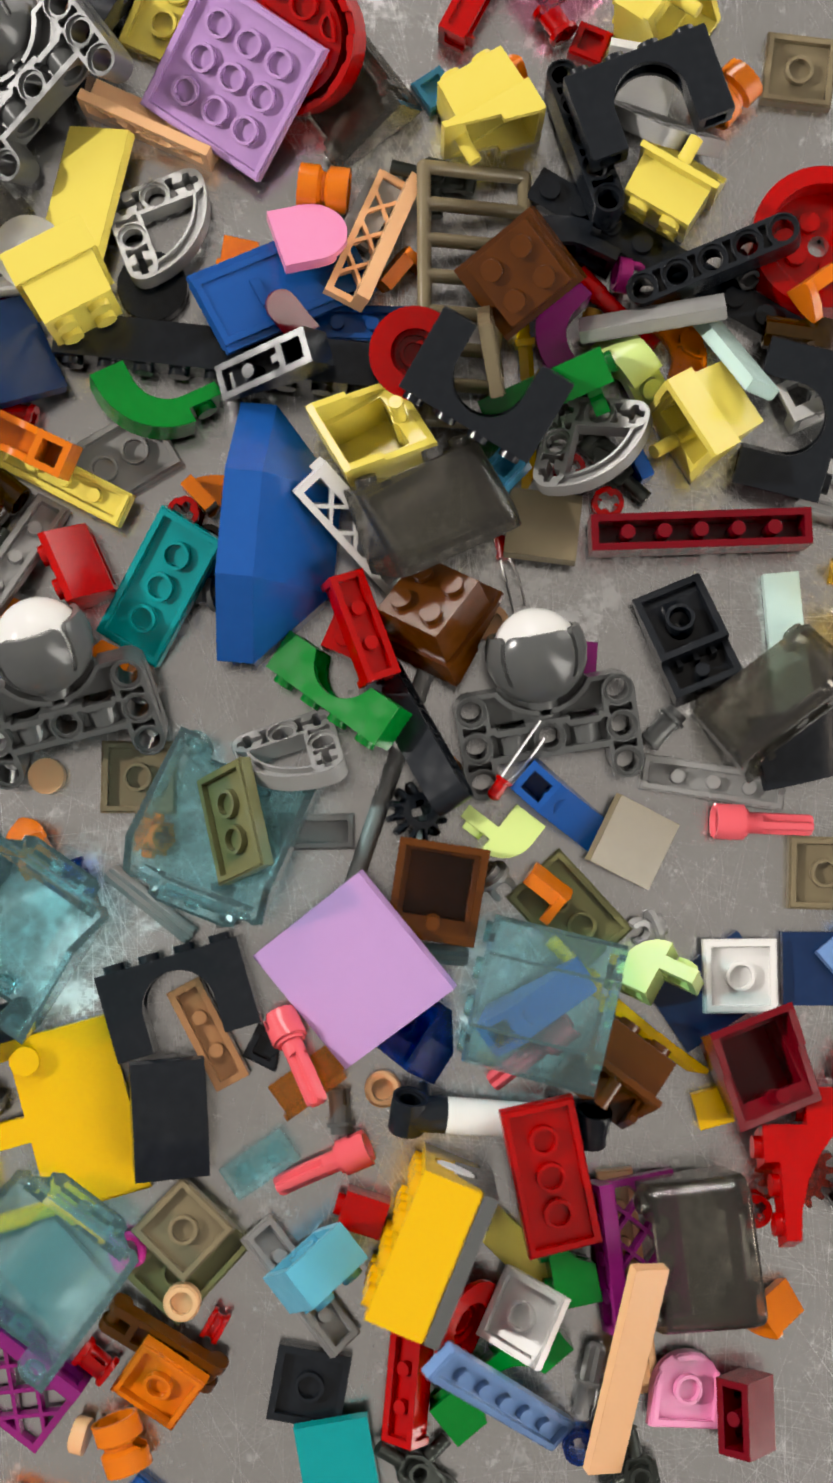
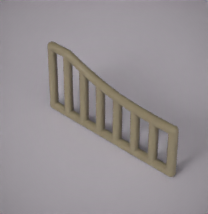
(426, 239)

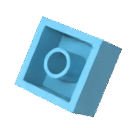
(316, 1269)

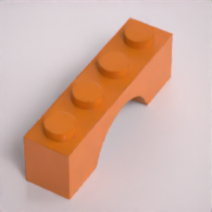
(38, 447)

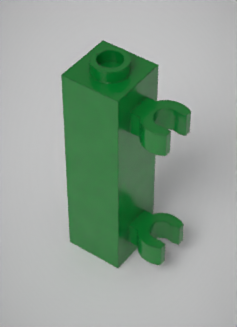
(587, 372)

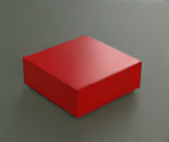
(589, 44)

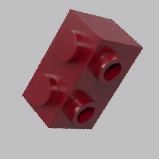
(746, 1414)

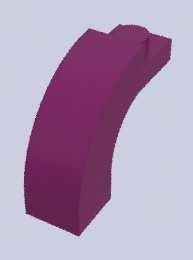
(552, 326)

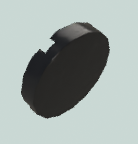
(156, 303)

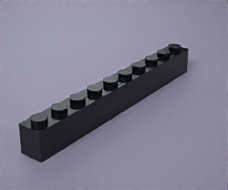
(194, 351)

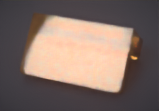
(286, 1088)

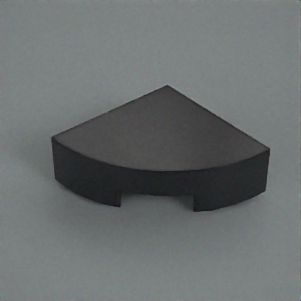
(261, 1050)

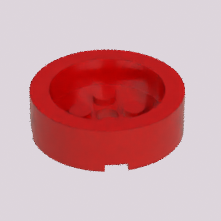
(340, 29)
(810, 199)

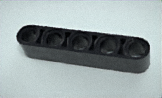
(593, 190)
(725, 248)
(425, 748)

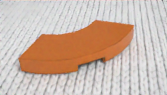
(684, 349)

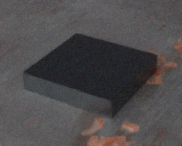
(307, 1383)

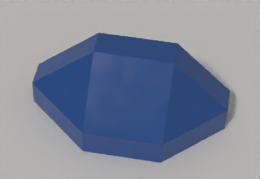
(268, 541)

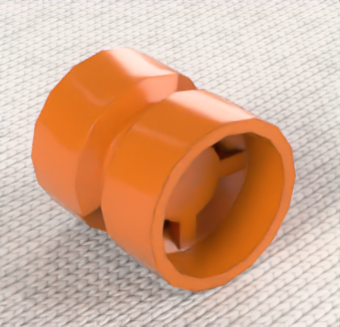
(743, 86)
(324, 188)
(123, 1447)

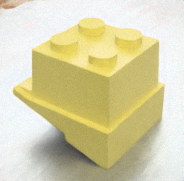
(660, 18)
(487, 107)
(671, 188)
(64, 281)
(701, 418)
(370, 432)

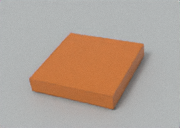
(160, 1382)

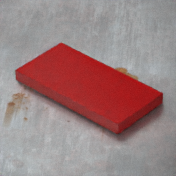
(550, 1176)

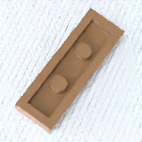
(206, 1033)

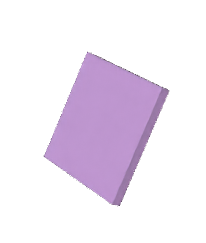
(234, 80)
(354, 969)

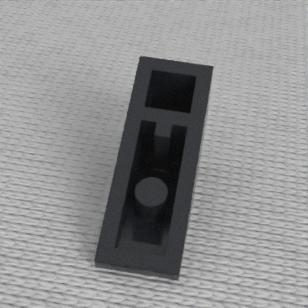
(275, 363)

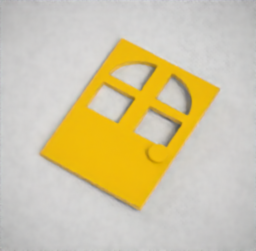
(73, 1107)

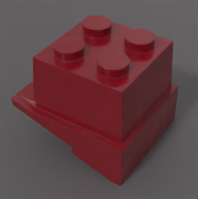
(761, 1067)

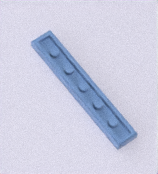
(498, 1396)

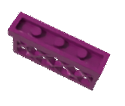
(609, 1254)
(67, 1382)

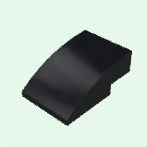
(686, 639)
(802, 758)
(169, 1119)

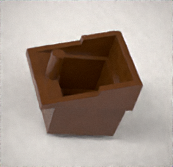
(520, 272)
(439, 620)
(440, 889)
(631, 1074)

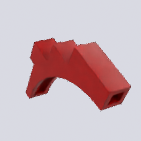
(792, 1156)

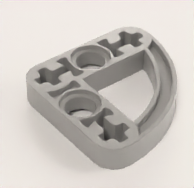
(665, 130)
(134, 223)
(580, 423)
(301, 732)

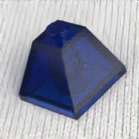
(423, 1044)

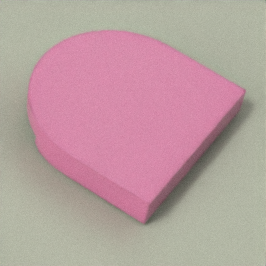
(307, 236)
(683, 1391)

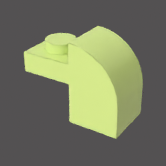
(636, 366)
(508, 839)
(654, 963)

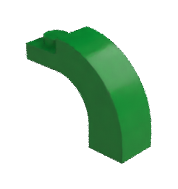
(147, 414)

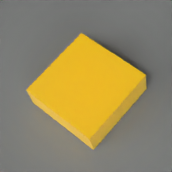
(709, 1108)

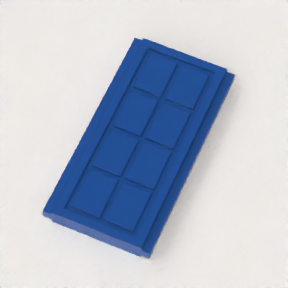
(236, 292)

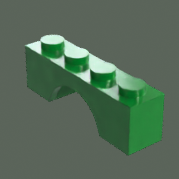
(306, 668)
(573, 1277)
(463, 1420)

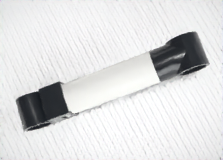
(418, 1111)

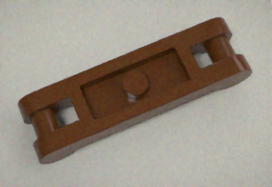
(142, 1323)

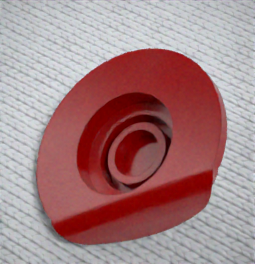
(397, 344)
(469, 1314)

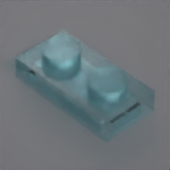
(260, 1163)

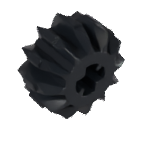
(416, 826)

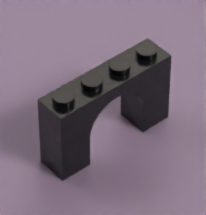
(682, 58)
(514, 430)
(805, 470)
(127, 990)

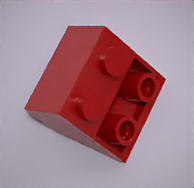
(78, 565)

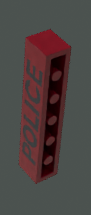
(699, 532)

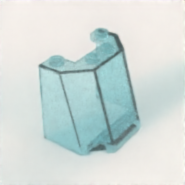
(172, 847)
(45, 929)
(543, 1004)
(57, 1267)

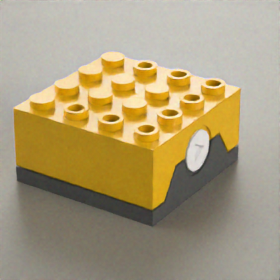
(429, 1245)

